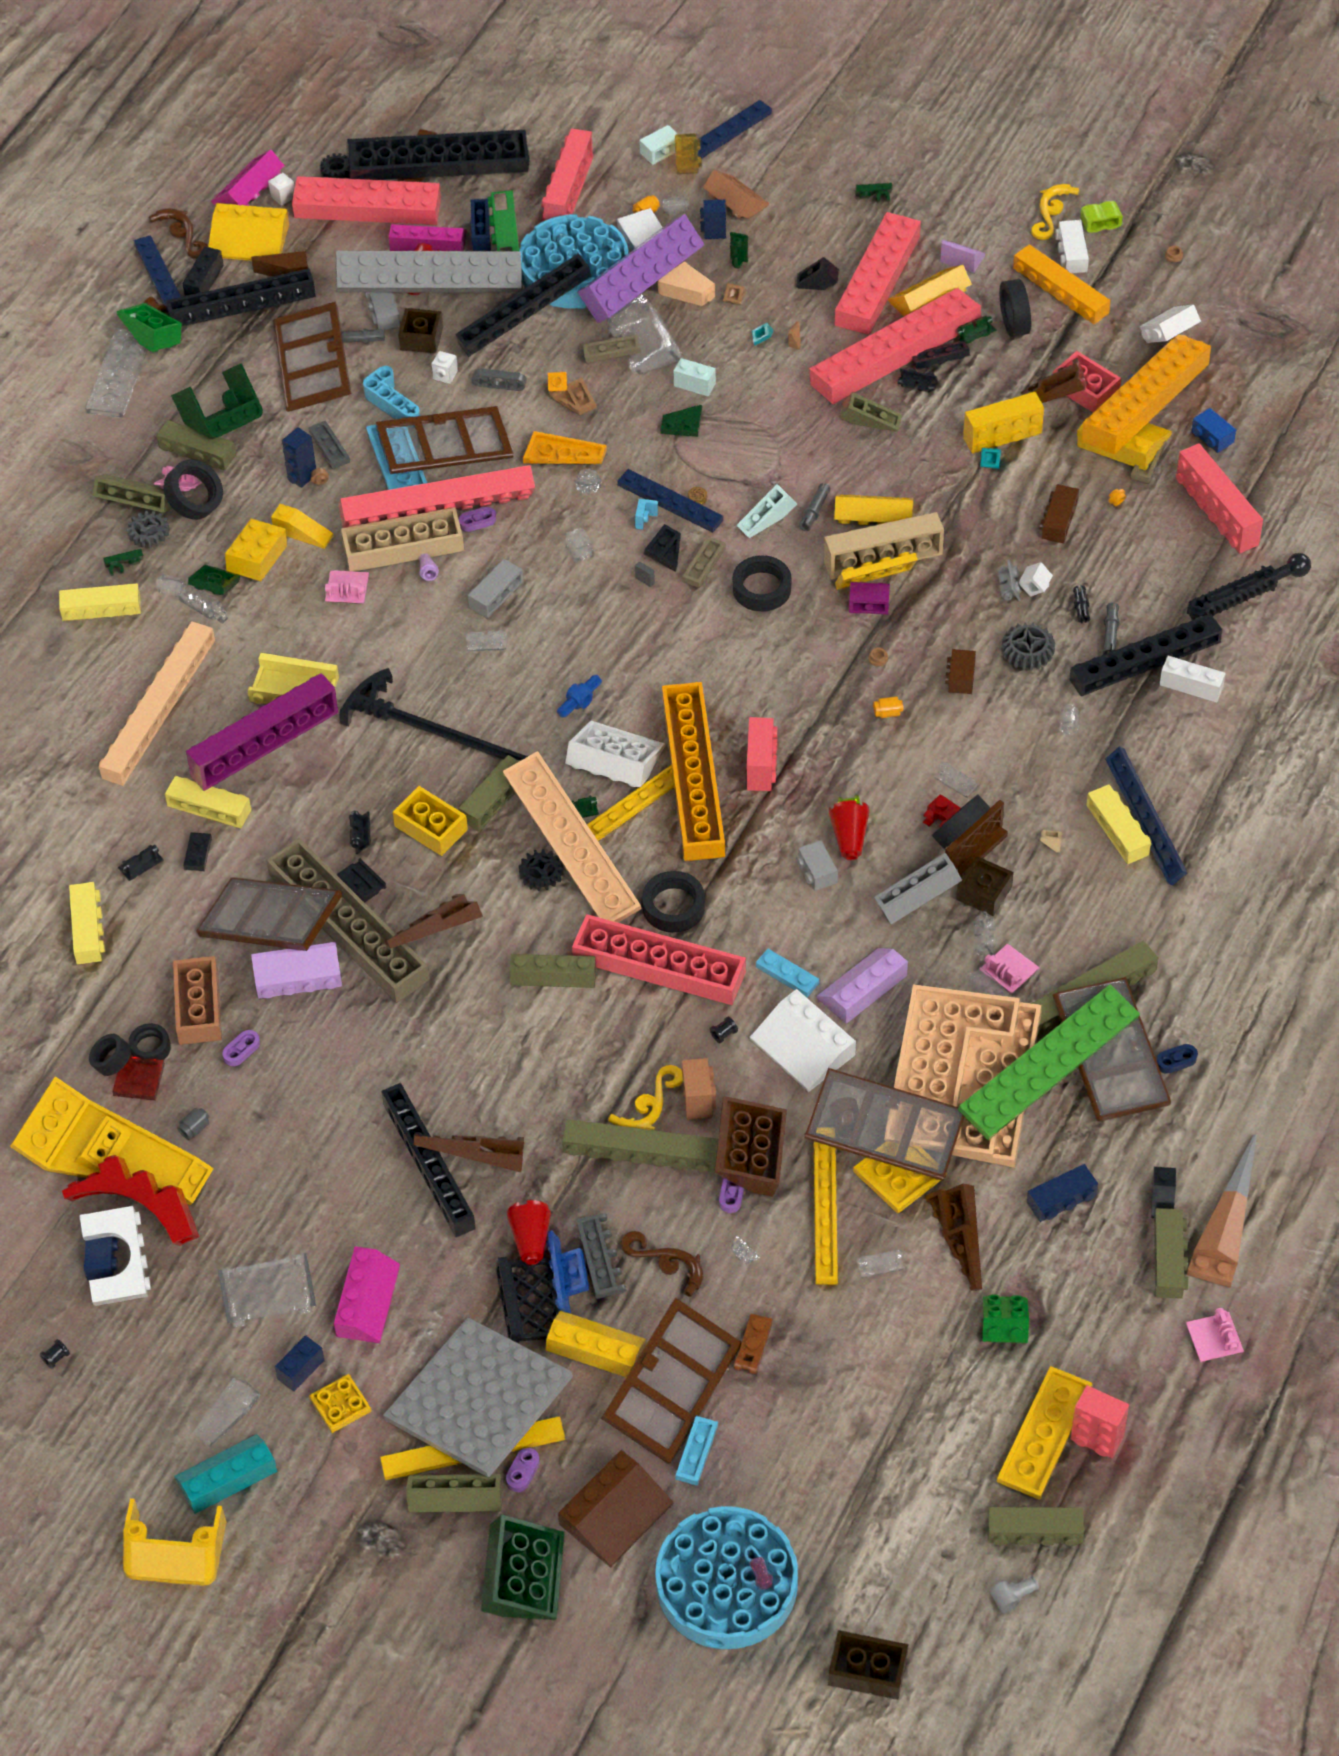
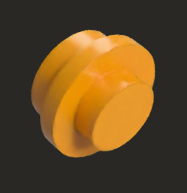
(1117, 497)

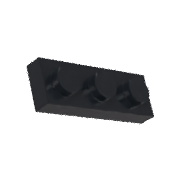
(941, 354)

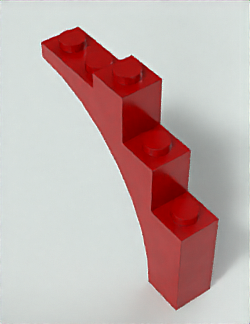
(116, 1179)

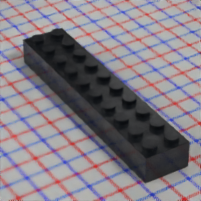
(438, 155)

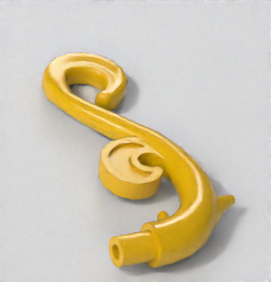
(1055, 208)
(649, 1100)

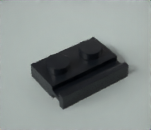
(362, 880)

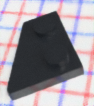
(665, 547)

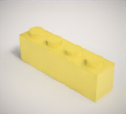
(99, 602)
(211, 804)
(1118, 824)
(85, 923)

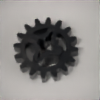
(541, 870)

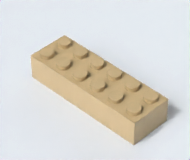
(913, 535)
(402, 539)

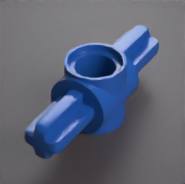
(579, 696)

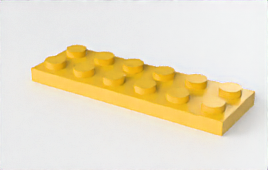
(1043, 1434)

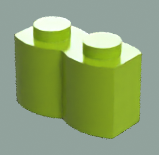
(1101, 216)

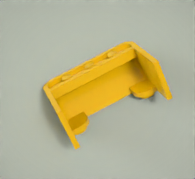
(172, 1560)

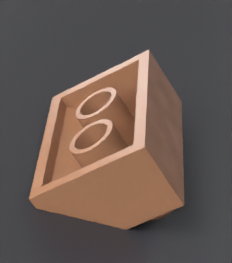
(736, 194)

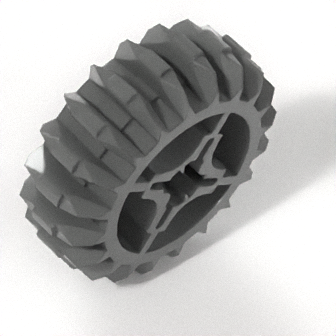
(1028, 646)

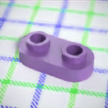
(477, 519)
(239, 1048)
(730, 1194)
(522, 1468)

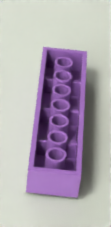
(640, 268)

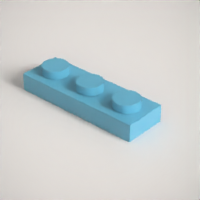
(787, 972)
(696, 1450)

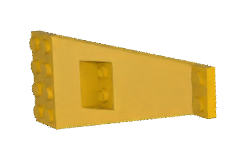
(70, 1129)

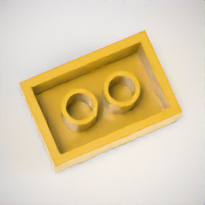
(256, 549)
(430, 820)

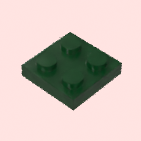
(213, 580)

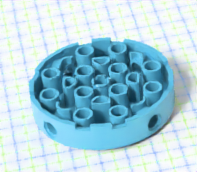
(563, 238)
(728, 1610)

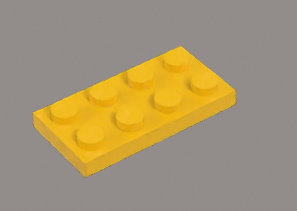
(870, 572)

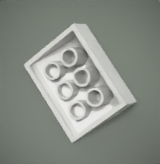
(614, 753)
(803, 1040)

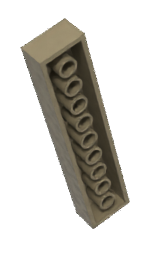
(353, 923)

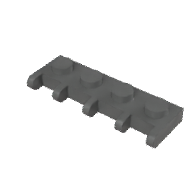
(598, 1256)

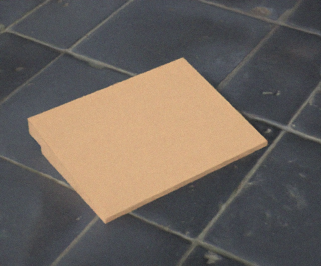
(956, 1047)

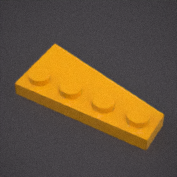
(556, 449)

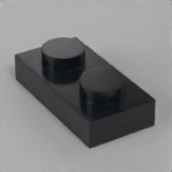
(197, 851)

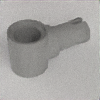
(1009, 1595)

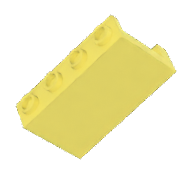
(281, 674)

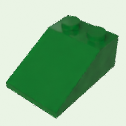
(151, 327)

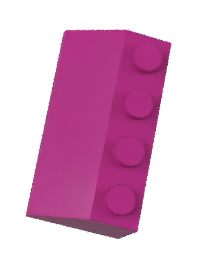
(250, 180)
(442, 238)
(366, 1295)

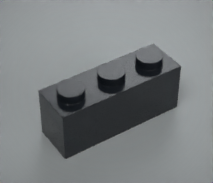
(203, 271)

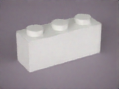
(1072, 246)
(1192, 679)

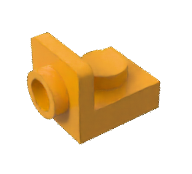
(557, 381)

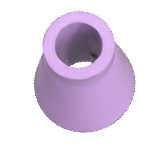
(428, 568)

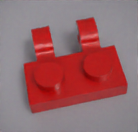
(941, 809)

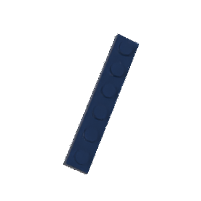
(733, 127)
(156, 269)
(670, 500)

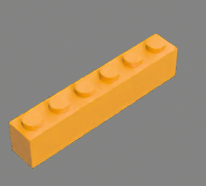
(1061, 284)

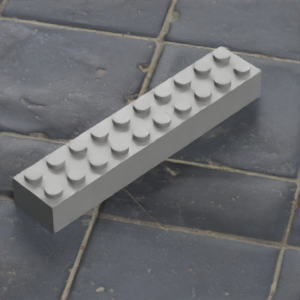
(428, 271)

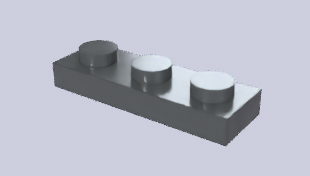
(329, 444)

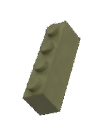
(193, 445)
(130, 493)
(489, 796)
(552, 970)
(1169, 1253)
(454, 1493)
(1035, 1525)

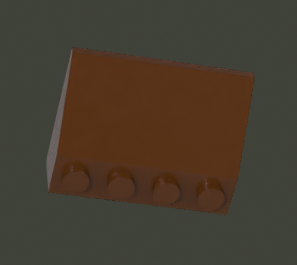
(751, 1145)
(614, 1508)

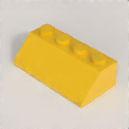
(930, 289)
(872, 508)
(594, 1343)

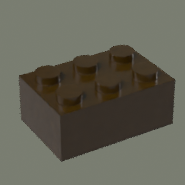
(868, 1664)

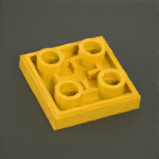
(340, 1403)

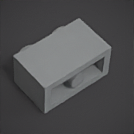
(817, 865)

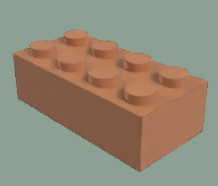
(197, 1000)

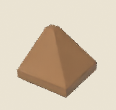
(734, 294)
(794, 336)

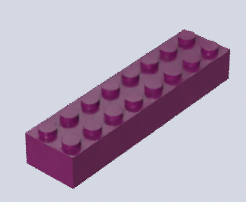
(262, 731)

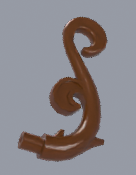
(177, 231)
(666, 1255)

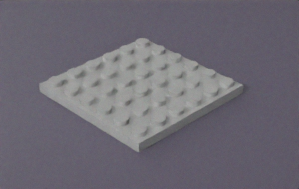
(478, 1396)

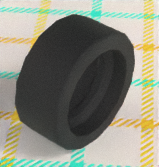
(150, 1030)
(116, 1061)

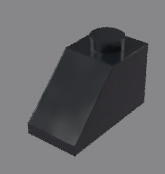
(818, 275)
(1163, 1189)

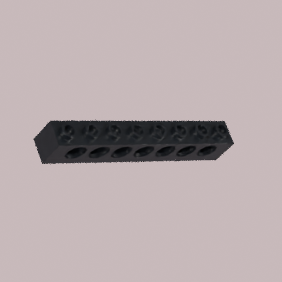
(242, 298)
(523, 305)
(1145, 654)
(428, 1161)

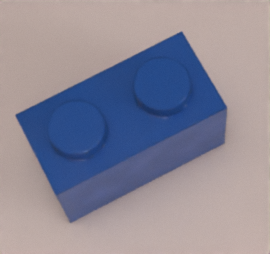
(1213, 430)

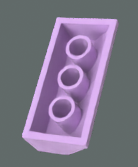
(296, 970)
(864, 983)

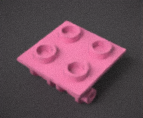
(185, 483)
(346, 586)
(1009, 968)
(1214, 1336)

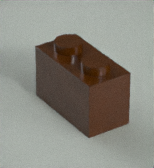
(961, 671)

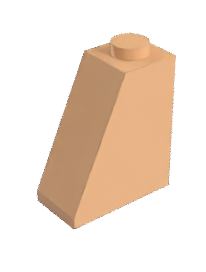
(687, 285)

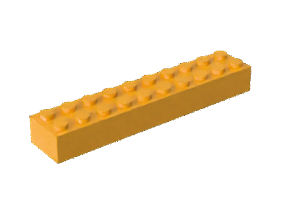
(1145, 393)
(693, 771)

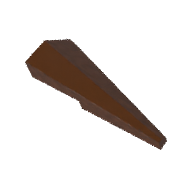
(1059, 384)
(442, 918)
(492, 1151)
(958, 1218)

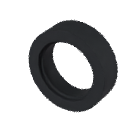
(1015, 307)
(209, 479)
(762, 564)
(960, 821)
(671, 880)

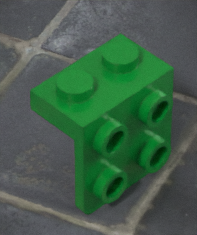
(1005, 1319)

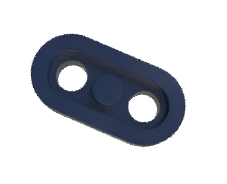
(1175, 1058)

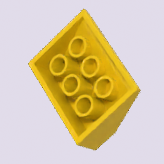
(248, 230)
(1138, 450)

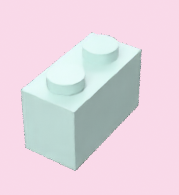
(658, 145)
(694, 377)

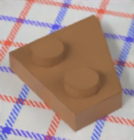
(576, 398)

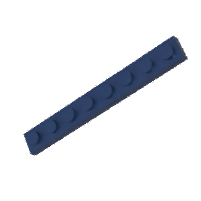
(1146, 815)

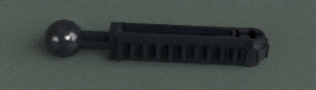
(1247, 587)

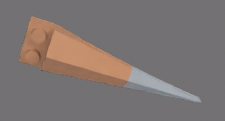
(1219, 1246)

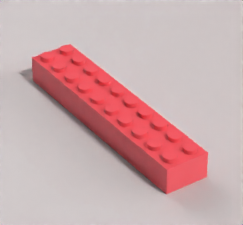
(893, 346)
(439, 495)

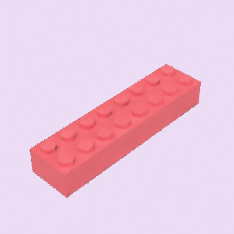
(366, 200)
(877, 273)
(661, 959)

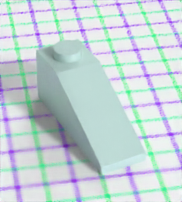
(767, 512)

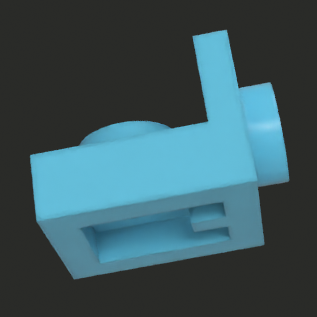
(644, 510)

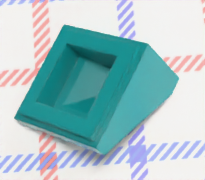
(762, 333)
(990, 458)

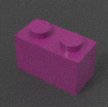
(869, 598)

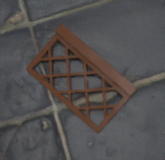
(978, 839)

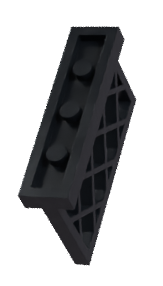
(510, 1303)

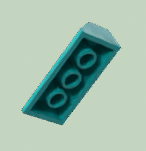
(226, 1473)

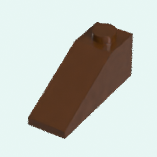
(279, 263)

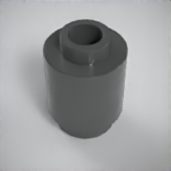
(193, 1123)

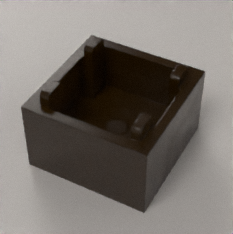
(984, 886)

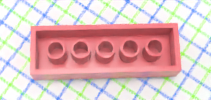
(568, 175)
(1219, 498)

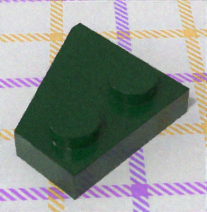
(682, 422)

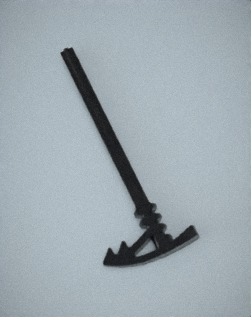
(376, 683)

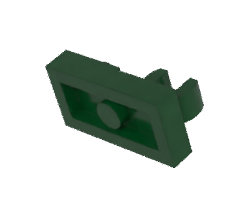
(878, 189)
(131, 557)

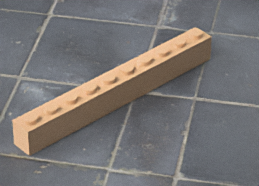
(156, 703)

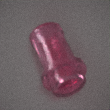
(762, 1576)

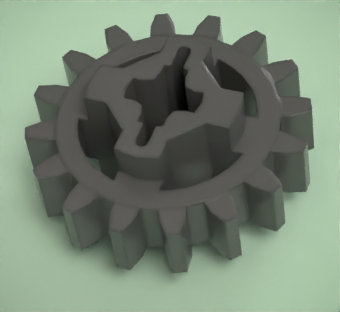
(148, 529)

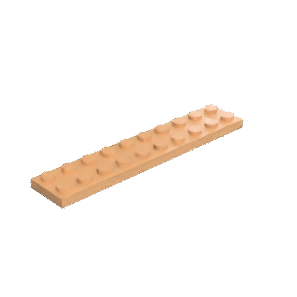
(571, 839)

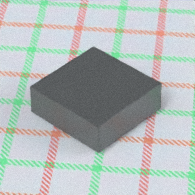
(644, 574)

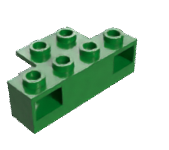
(504, 223)

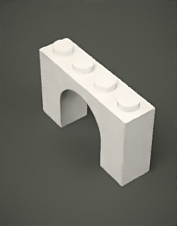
(132, 1281)

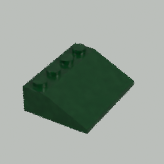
(522, 1569)

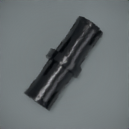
(1081, 604)

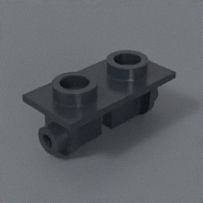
(910, 377)
(360, 830)
(141, 863)

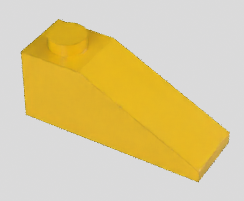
(301, 526)

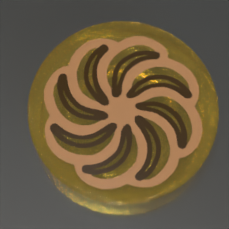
(698, 495)

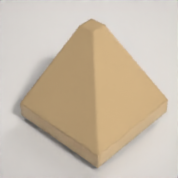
(1052, 839)

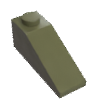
(869, 413)

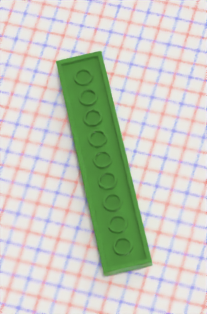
(1048, 1062)

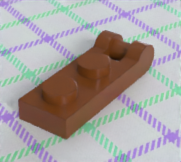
(753, 1343)

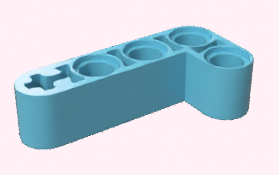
(380, 392)

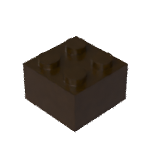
(420, 330)

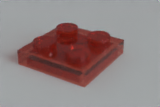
(139, 1079)

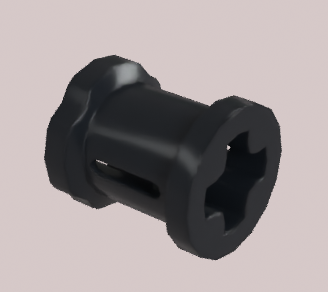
(723, 1029)
(54, 1354)

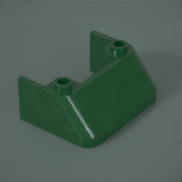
(239, 401)

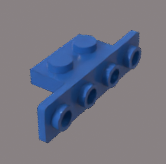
(568, 1270)

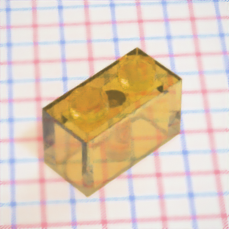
(686, 153)

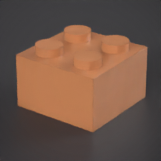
(698, 1088)

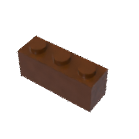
(1059, 513)

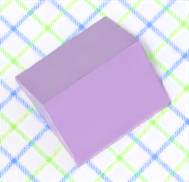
(957, 254)

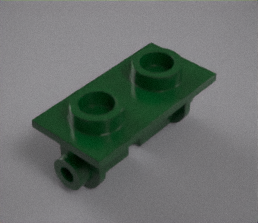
(738, 249)
(970, 333)
(586, 806)

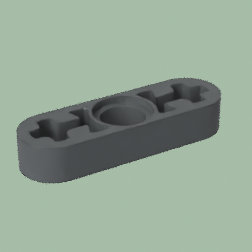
(516, 380)

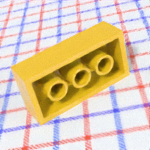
(1003, 422)

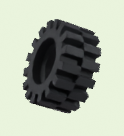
(335, 162)

